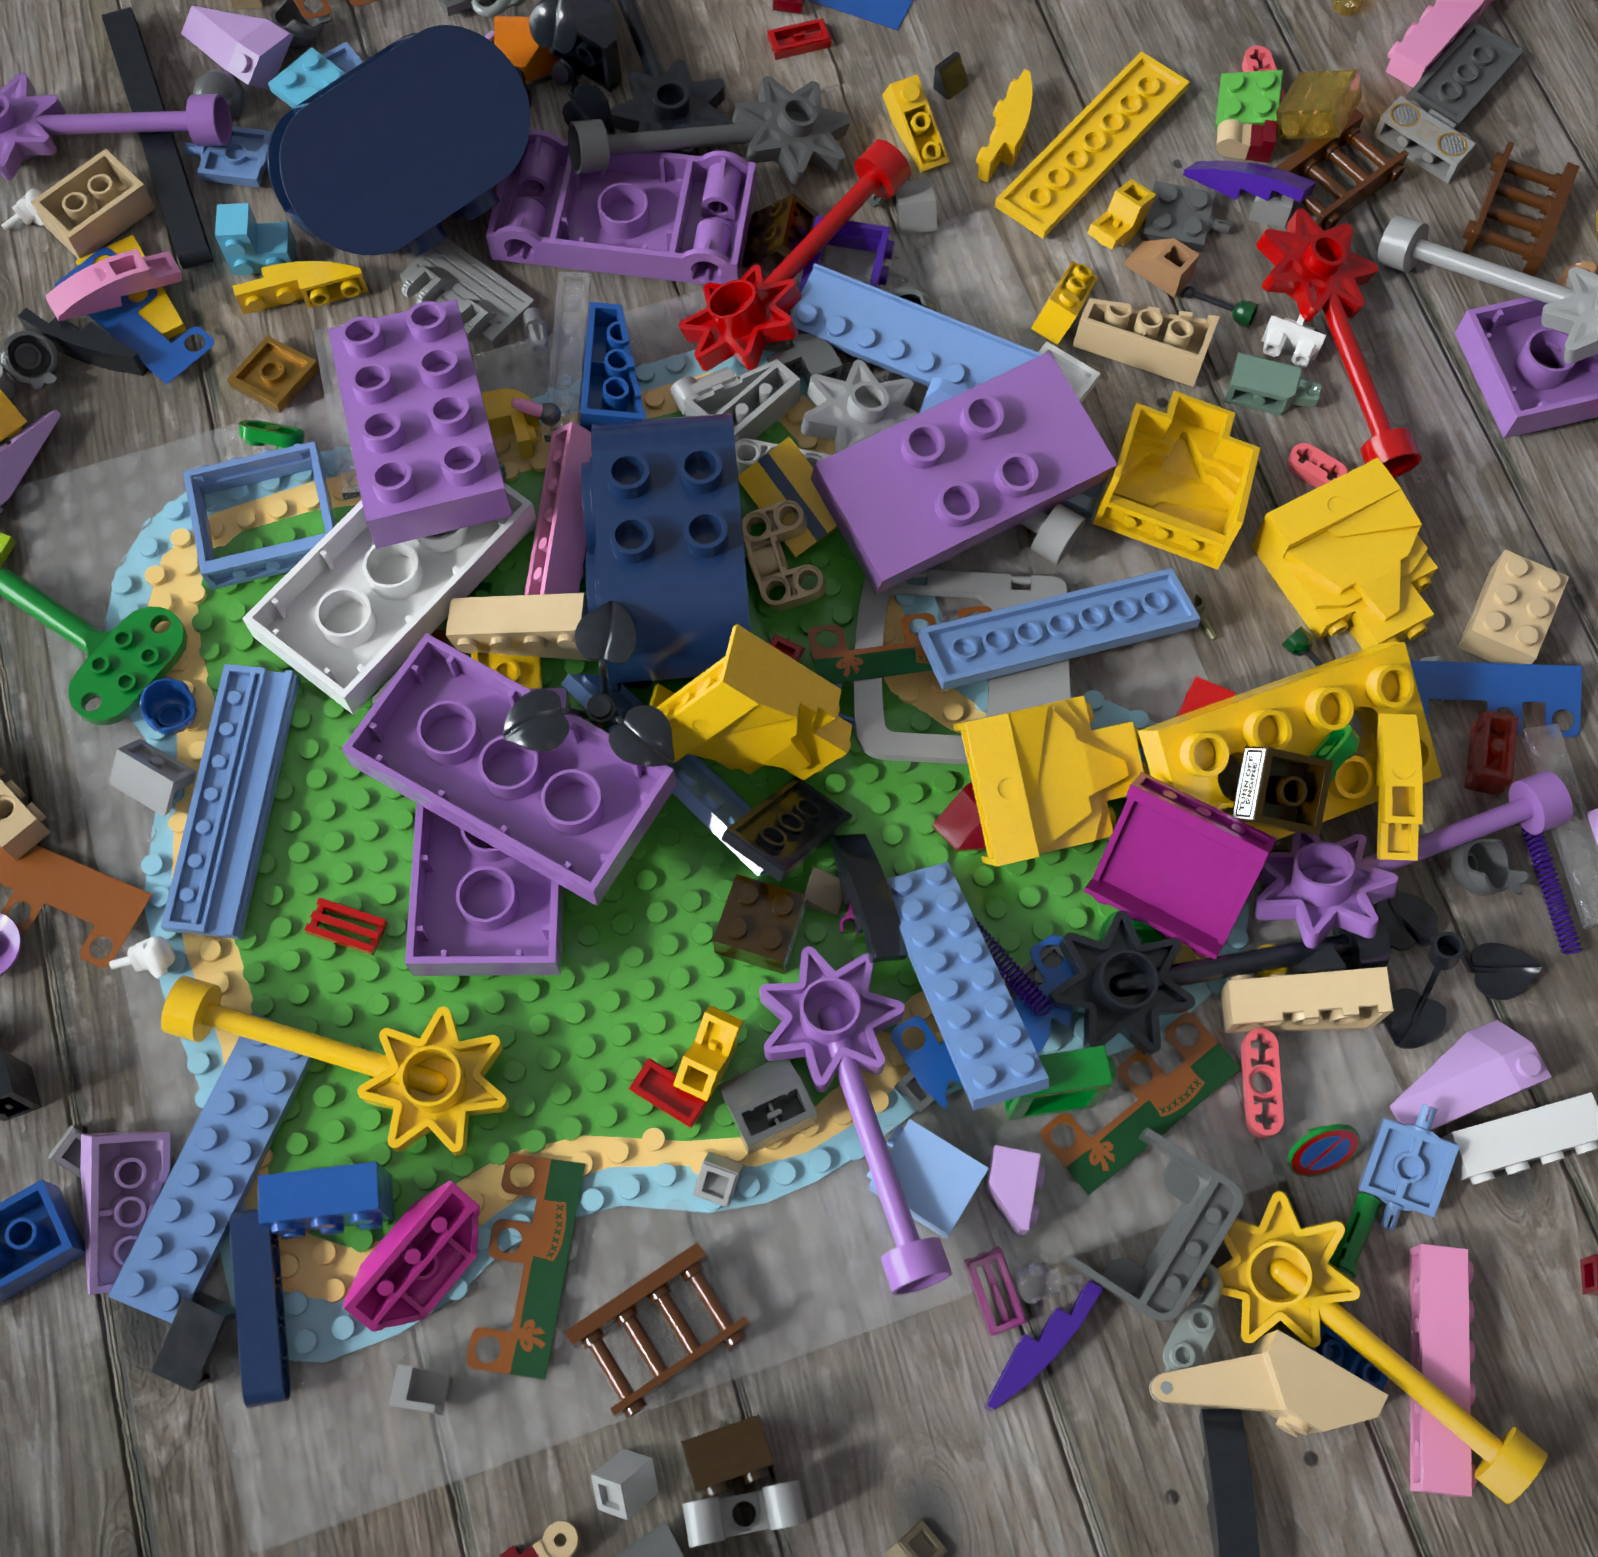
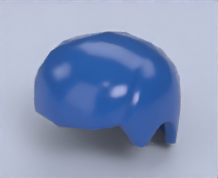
(168, 706)

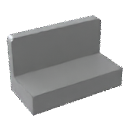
(149, 775)

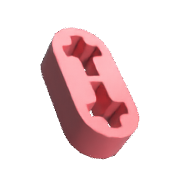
(1317, 467)

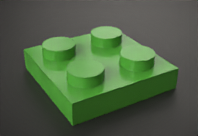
(1249, 96)

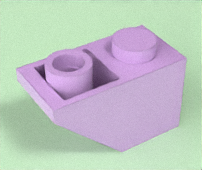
(1012, 1185)

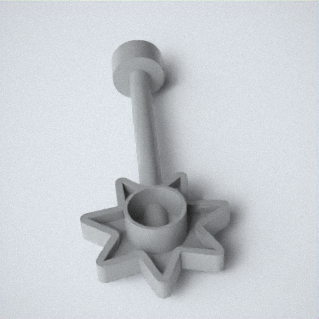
(1567, 308)
(864, 407)

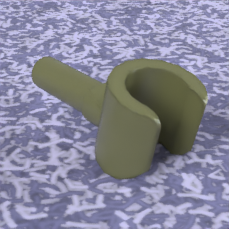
(1200, 603)

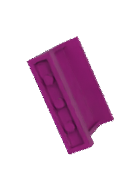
(1180, 865)

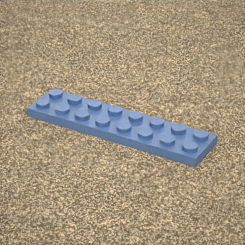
(1057, 628)
(965, 989)
(210, 1178)

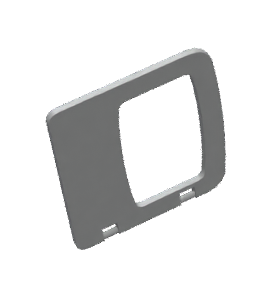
(1005, 692)

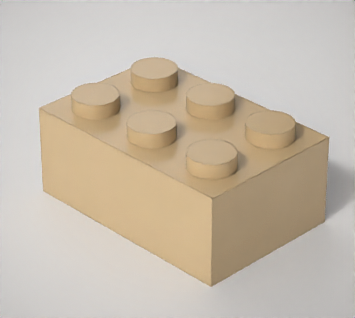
(93, 204)
(1513, 610)

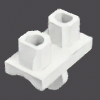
(1293, 337)

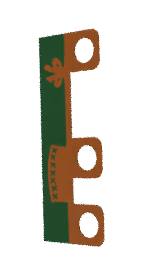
(845, 665)
(1158, 1106)
(545, 1256)

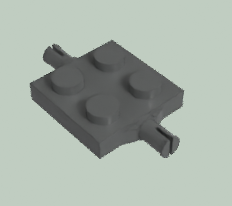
(1182, 215)

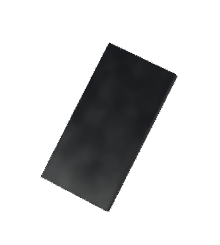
(786, 828)

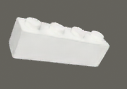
(1526, 1137)

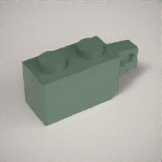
(1269, 385)

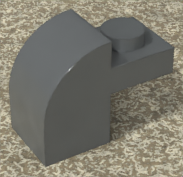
(810, 356)

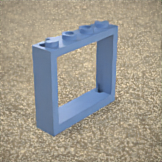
(244, 471)

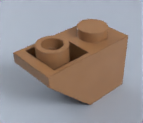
(1164, 264)

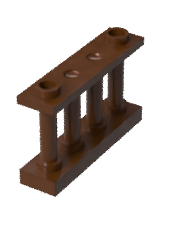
(1306, 163)
(1542, 229)
(624, 1312)

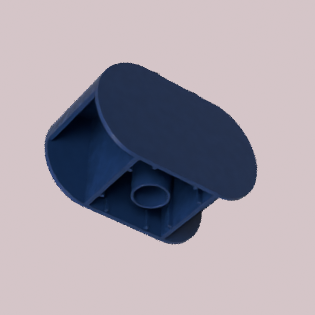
(402, 143)
(666, 540)

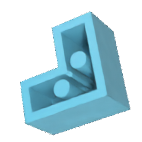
(252, 244)

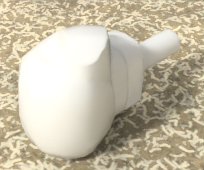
(24, 211)
(150, 954)

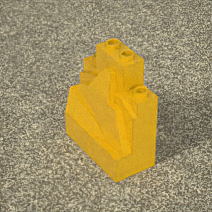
(1180, 480)
(1351, 558)
(757, 712)
(1047, 777)

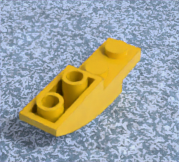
(1010, 128)
(308, 280)
(1399, 786)

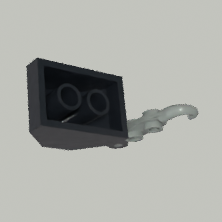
(595, 42)

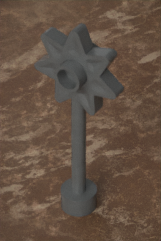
(779, 127)

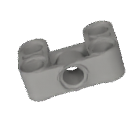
(774, 1507)

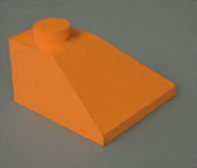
(516, 42)

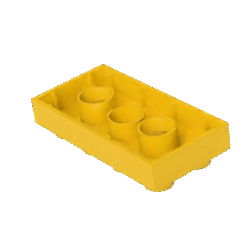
(1294, 718)

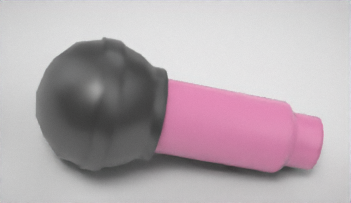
(547, 413)

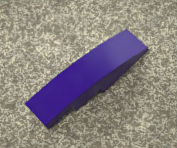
(1238, 178)
(1033, 1356)

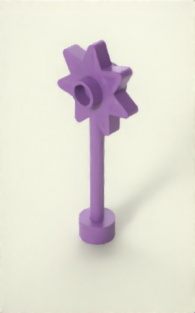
(30, 120)
(1337, 885)
(834, 1026)

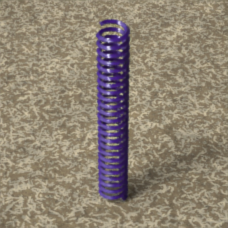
(1542, 848)
(1012, 979)

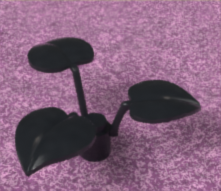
(555, 27)
(639, 739)
(1499, 969)

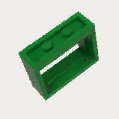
(1075, 1083)

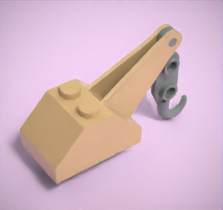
(1277, 1378)

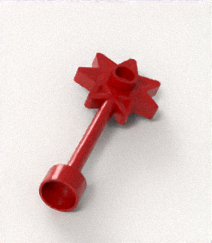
(1325, 275)
(754, 309)

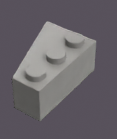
(754, 399)

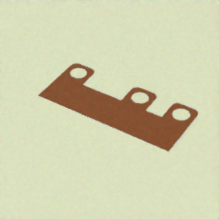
(76, 889)

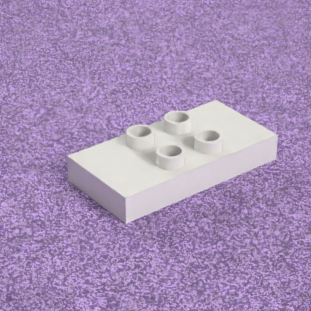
(360, 610)

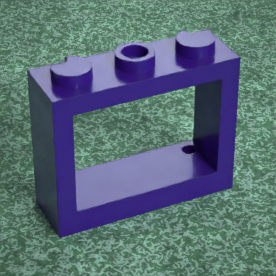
(860, 237)

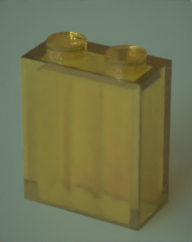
(1319, 104)

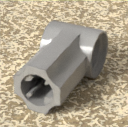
(690, 386)

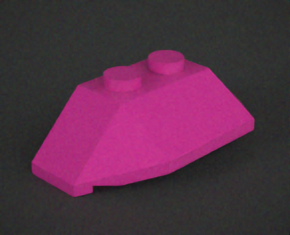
(416, 1260)

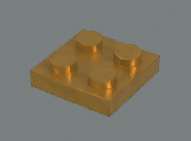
(273, 374)

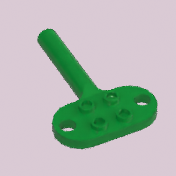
(116, 661)

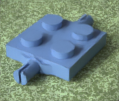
(238, 163)
(1408, 1167)

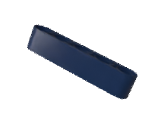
(259, 1311)

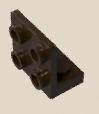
(778, 228)

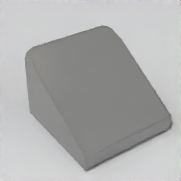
(68, 1151)
(718, 1179)

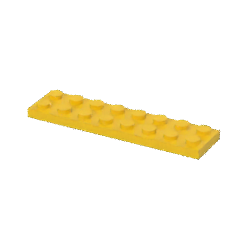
(1091, 144)

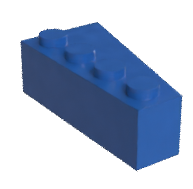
(609, 375)

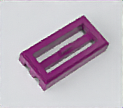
(983, 1259)

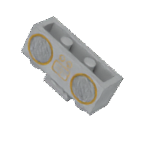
(1426, 137)

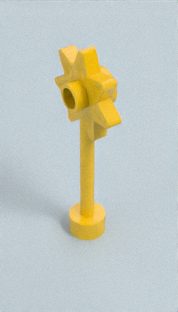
(425, 1080)
(1288, 1277)

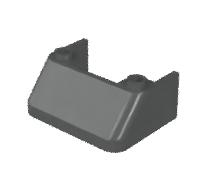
(1187, 1244)

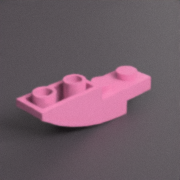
(103, 283)

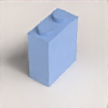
(933, 1176)

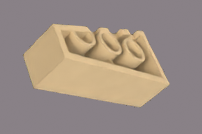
(1146, 338)
(518, 624)
(1307, 1001)

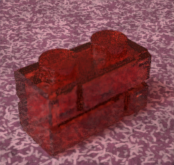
(1491, 752)

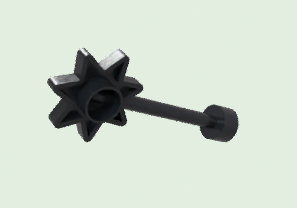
(661, 97)
(1132, 984)

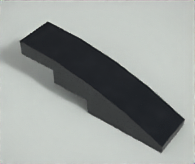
(87, 345)
(870, 897)
(1229, 1484)

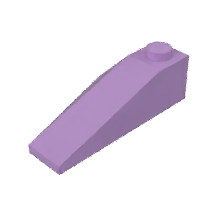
(239, 43)
(21, 452)
(1473, 1074)
(119, 1188)

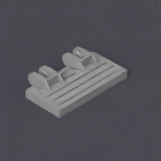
(478, 289)

